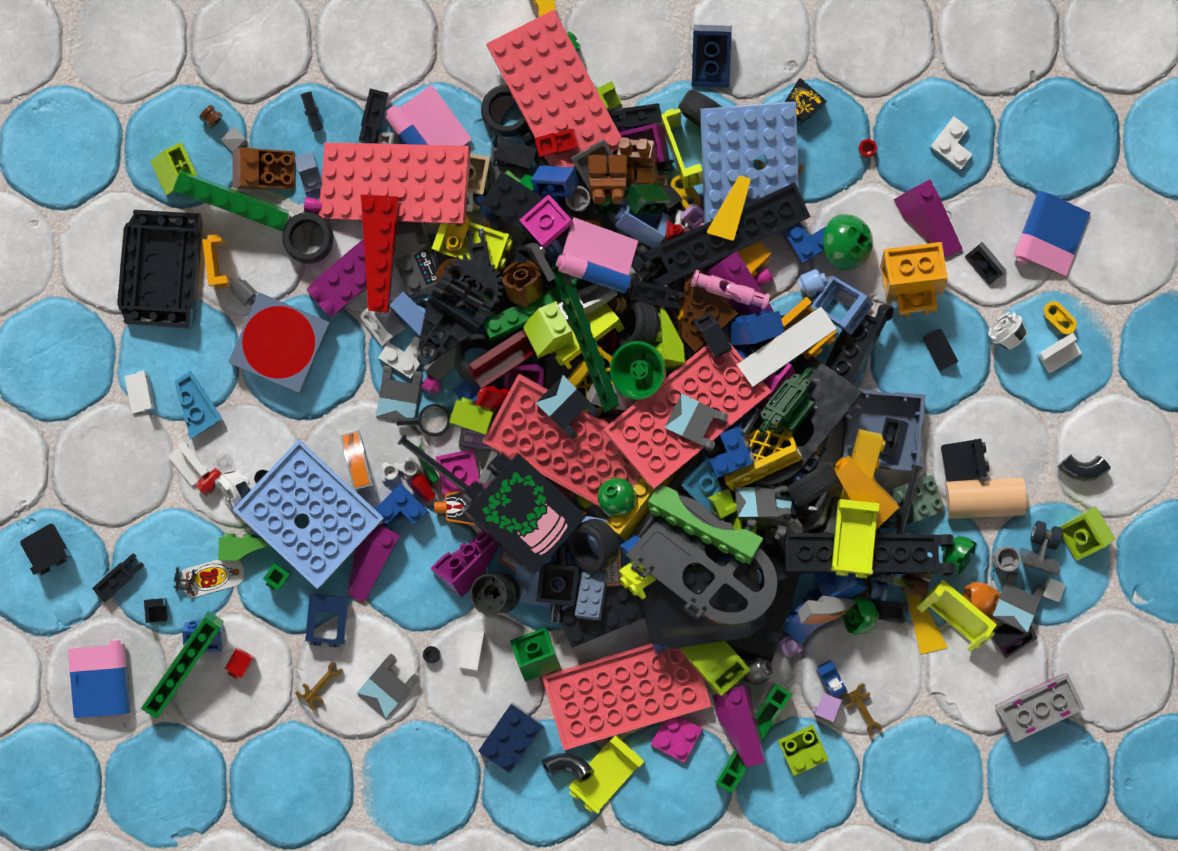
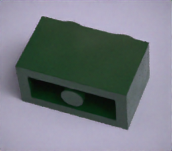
(646, 199)

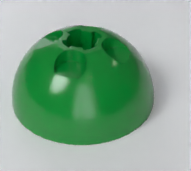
(847, 242)
(628, 370)

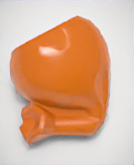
(982, 597)

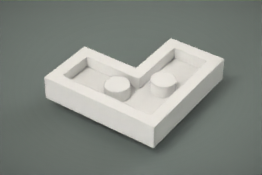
(948, 146)
(402, 361)

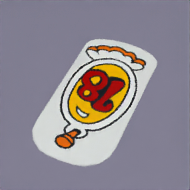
(213, 576)

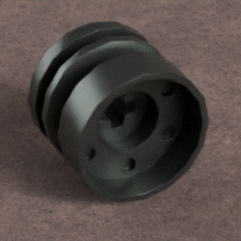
(486, 597)

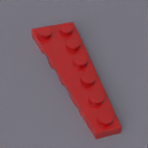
(379, 236)

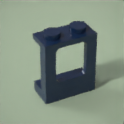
(327, 604)

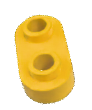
(686, 194)
(458, 233)
(1061, 315)

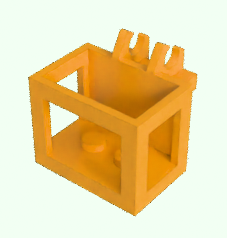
(914, 277)

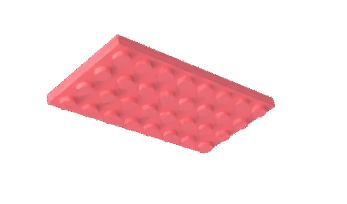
(552, 85)
(424, 177)
(712, 381)
(574, 463)
(623, 694)

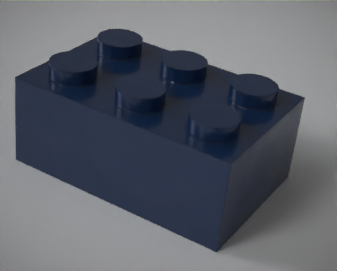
(510, 737)

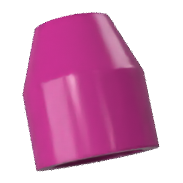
(312, 205)
(763, 277)
(431, 385)

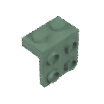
(925, 500)

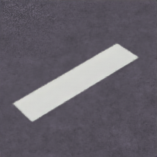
(786, 346)

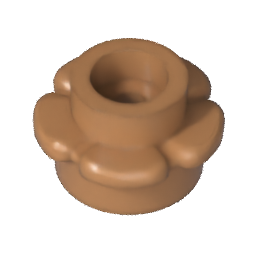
(618, 304)

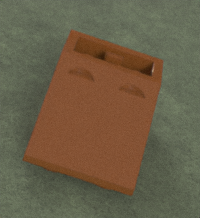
(263, 169)

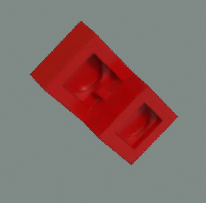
(557, 142)

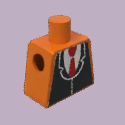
(452, 508)

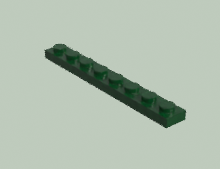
(585, 339)

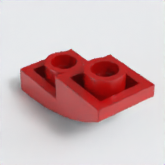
(491, 397)

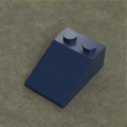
(711, 56)

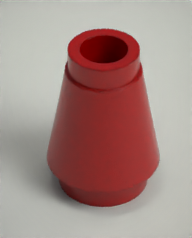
(207, 483)
(422, 487)

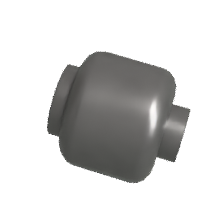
(759, 671)

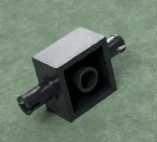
(549, 592)

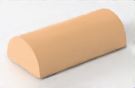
(986, 498)

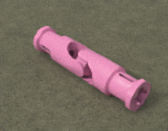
(737, 292)

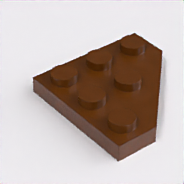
(697, 304)

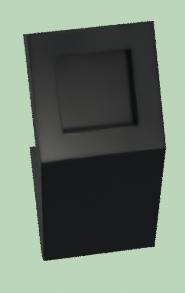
(713, 335)

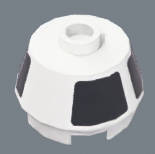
(1009, 331)
(233, 487)

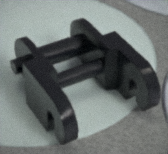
(190, 581)

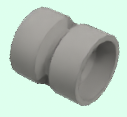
(579, 200)
(1006, 558)

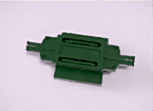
(788, 405)

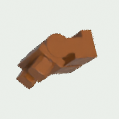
(640, 160)
(607, 185)

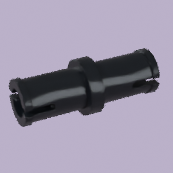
(311, 111)

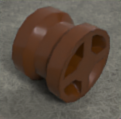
(211, 116)

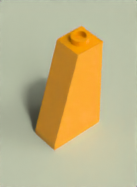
(864, 488)

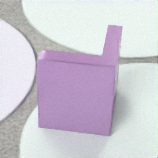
(828, 707)

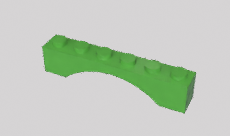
(739, 543)
(235, 549)

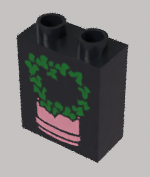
(521, 511)

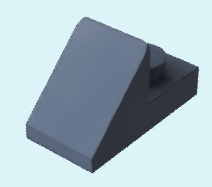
(308, 172)

